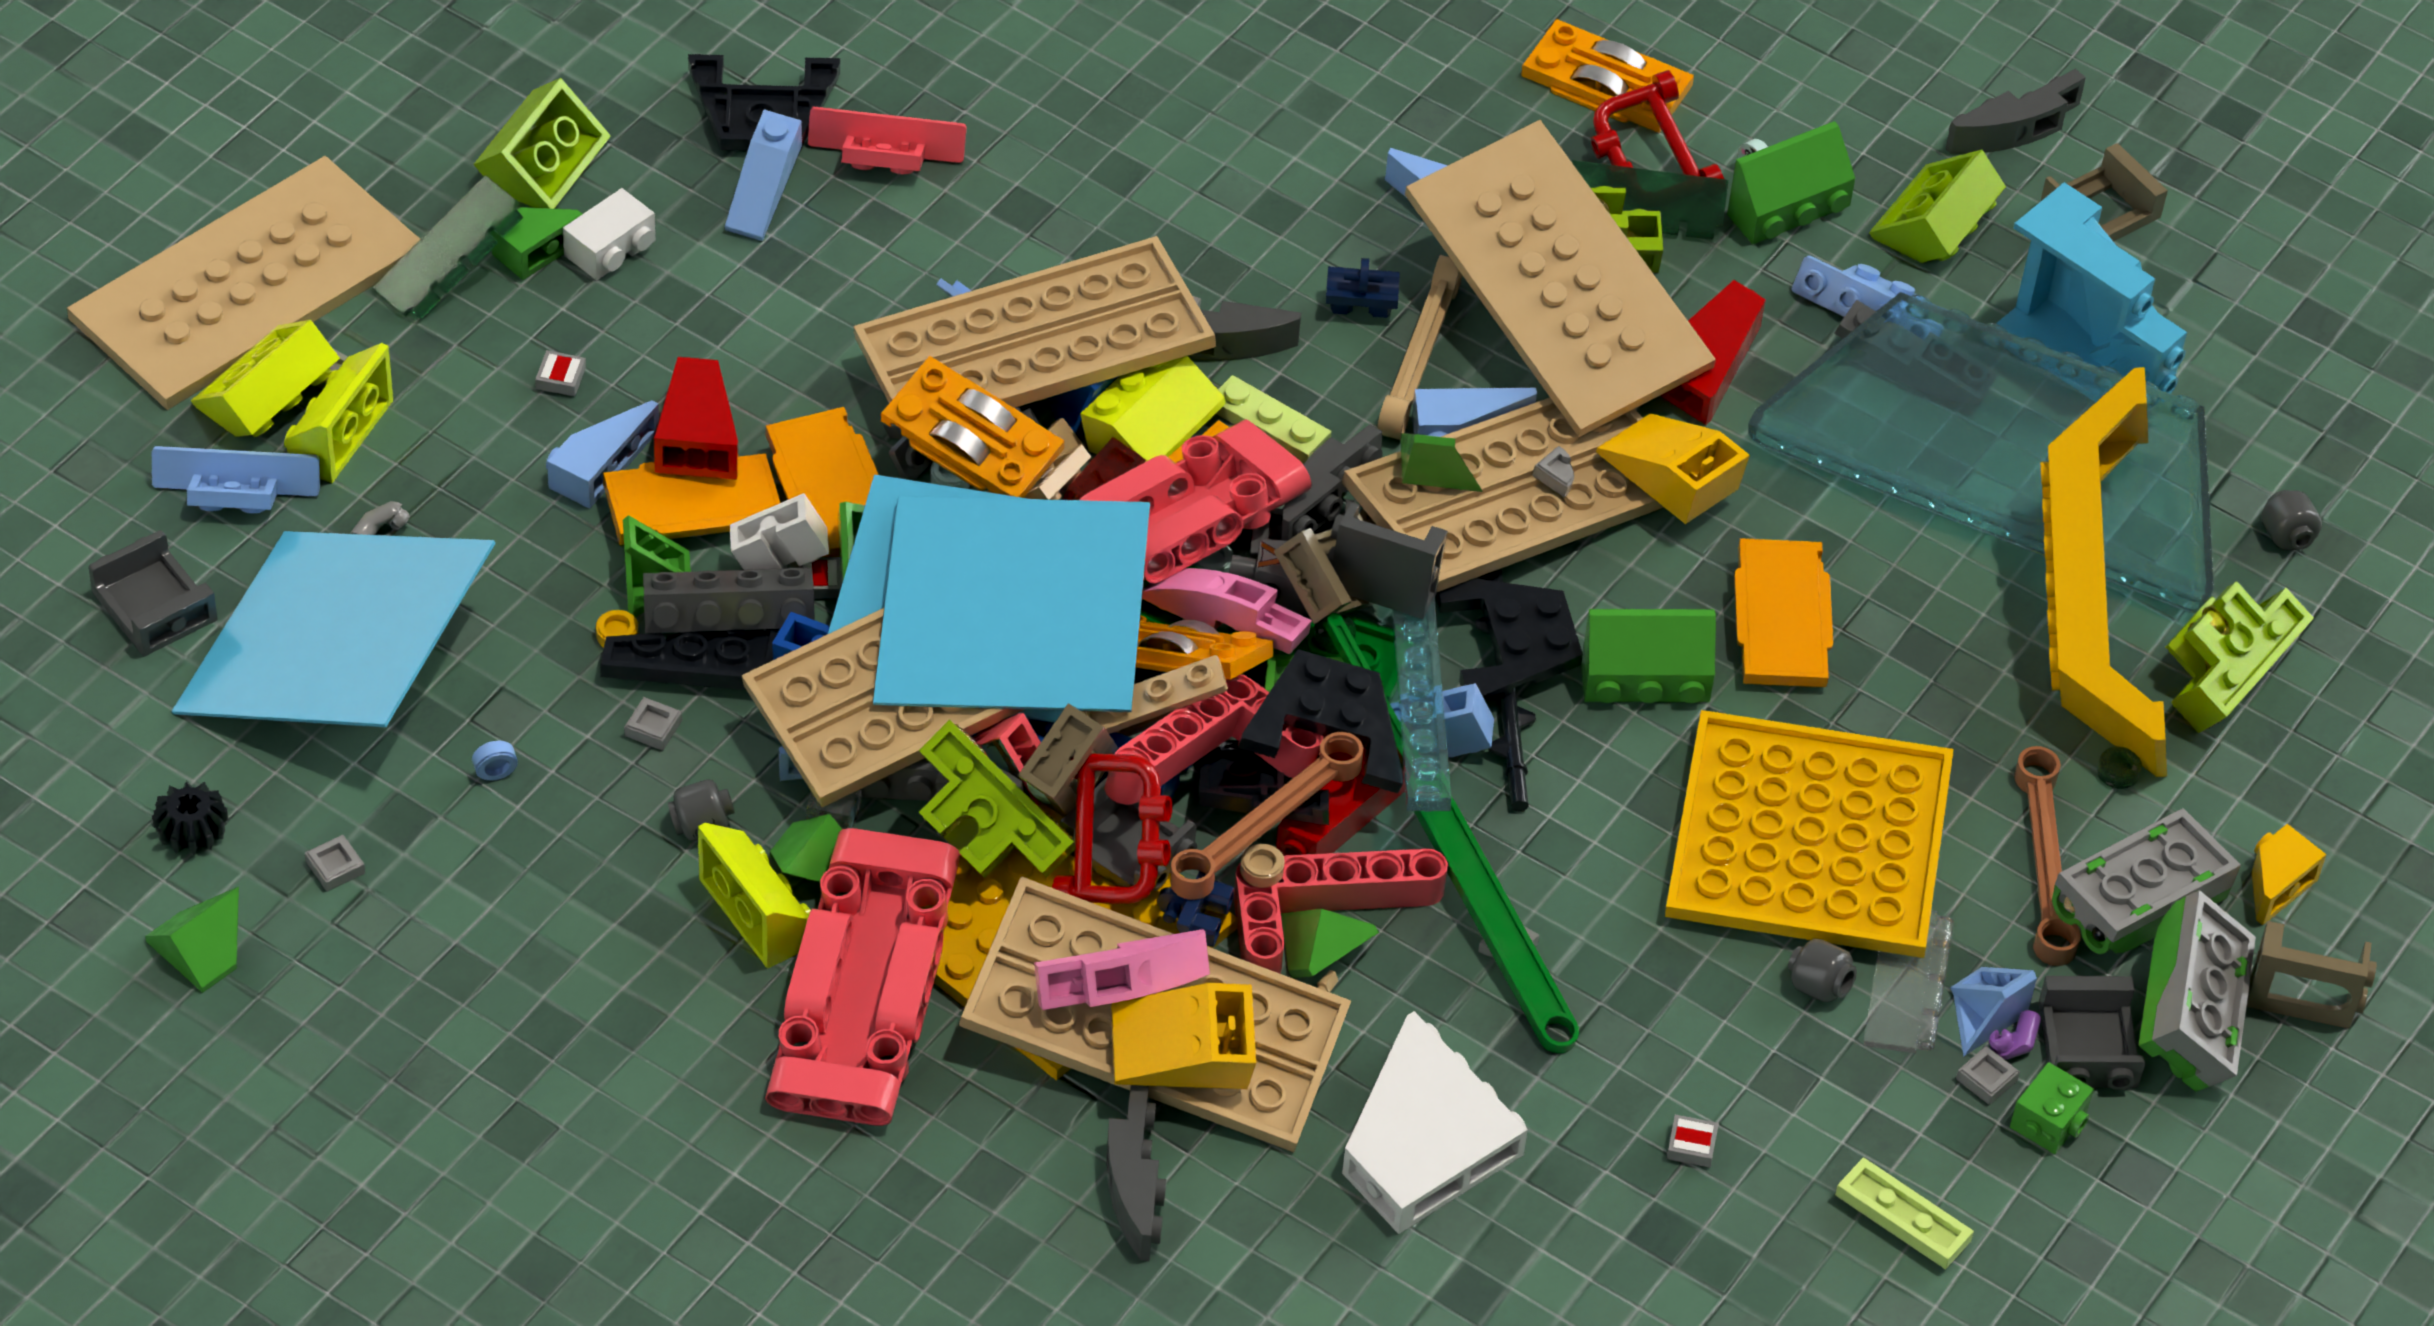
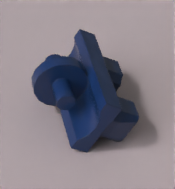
(1362, 288)
(1191, 912)

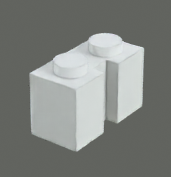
(608, 232)
(780, 536)

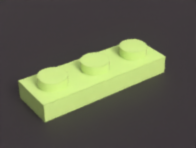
(1283, 424)
(1904, 1213)

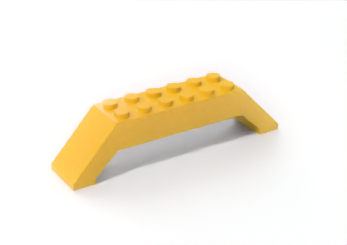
(2077, 573)

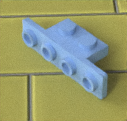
(1840, 289)
(234, 477)

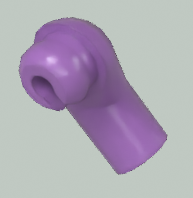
(2018, 1042)

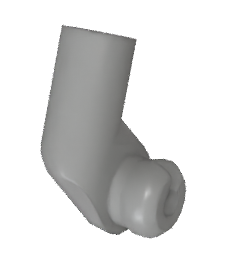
(377, 517)

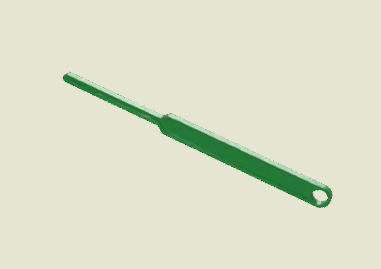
(1482, 893)

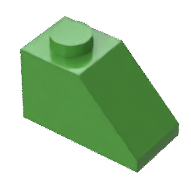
(534, 240)

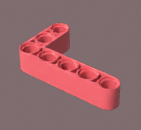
(1201, 727)
(1333, 884)

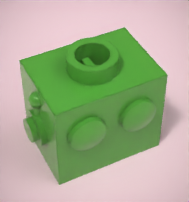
(2052, 1108)

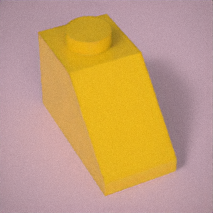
(2283, 870)

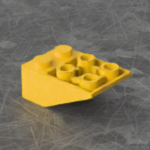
(1677, 463)
(1186, 1038)

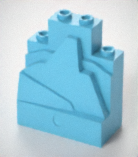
(2090, 294)

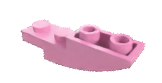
(1231, 600)
(1123, 973)

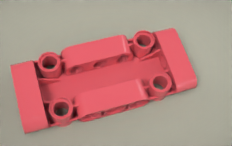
(1208, 494)
(863, 977)

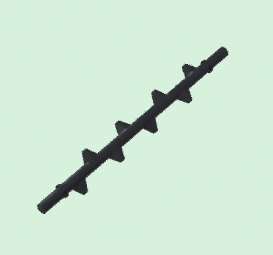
(1513, 720)

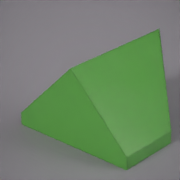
(1434, 463)
(648, 553)
(807, 847)
(1320, 938)
(201, 940)

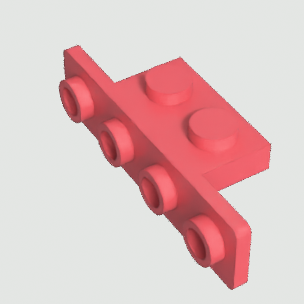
(886, 139)

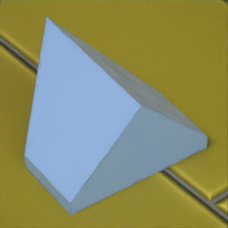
(1990, 1002)

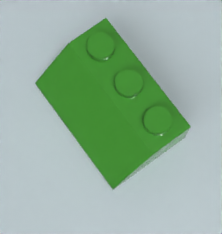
(1791, 183)
(1649, 655)

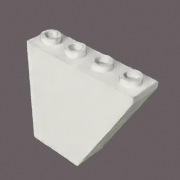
(1428, 1130)

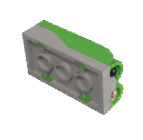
(2133, 883)
(2198, 991)

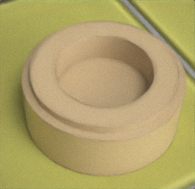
(1262, 865)

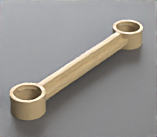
(1397, 405)

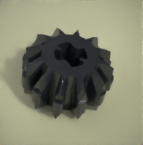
(190, 817)

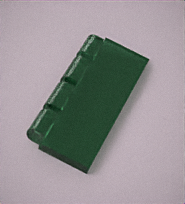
(1677, 196)
(440, 253)

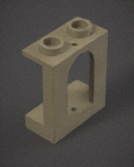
(2130, 181)
(1314, 577)
(1051, 764)
(2344, 973)

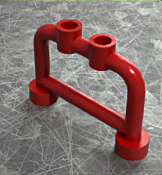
(1657, 94)
(1150, 850)

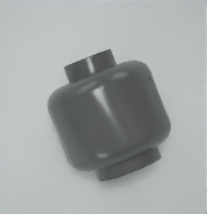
(2290, 518)
(699, 805)
(1822, 970)

